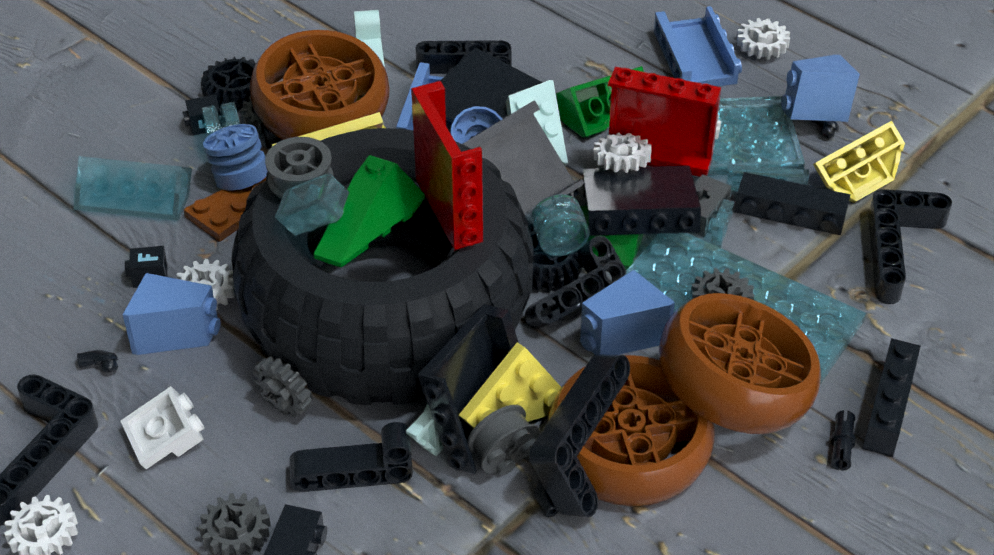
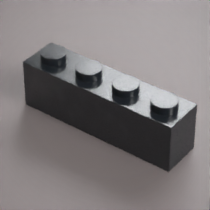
(792, 203)
(891, 397)
(297, 532)

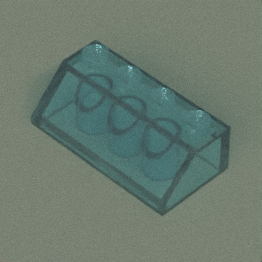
(131, 188)

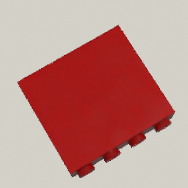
(668, 112)
(445, 173)

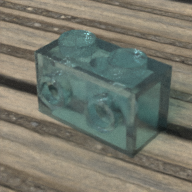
(312, 204)

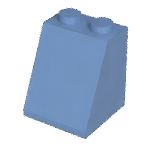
(820, 89)
(170, 315)
(625, 316)

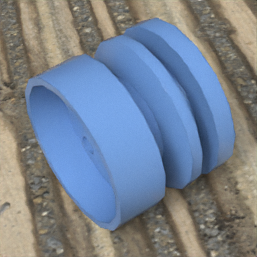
(472, 122)
(235, 157)

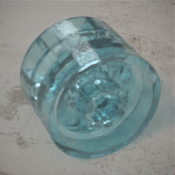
(214, 122)
(560, 225)

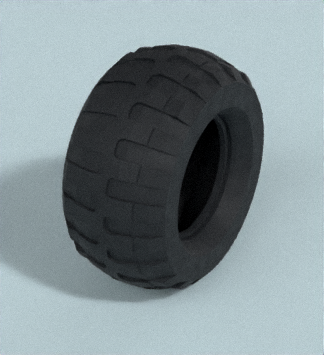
(365, 335)

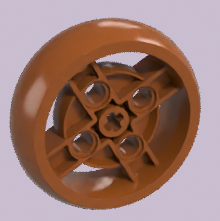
(320, 83)
(739, 363)
(637, 435)

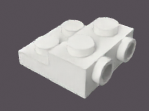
(163, 427)

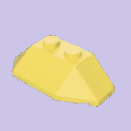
(863, 163)

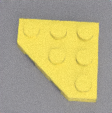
(514, 382)

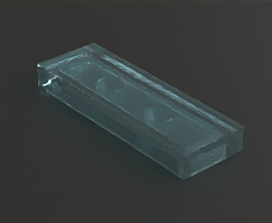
(736, 172)

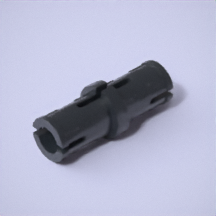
(843, 440)

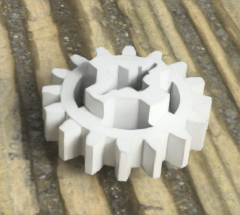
(763, 38)
(622, 152)
(211, 275)
(41, 527)

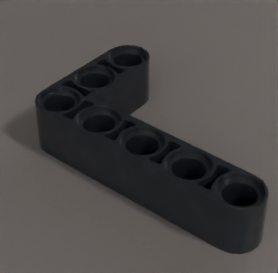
(886, 215)
(69, 426)
(568, 430)

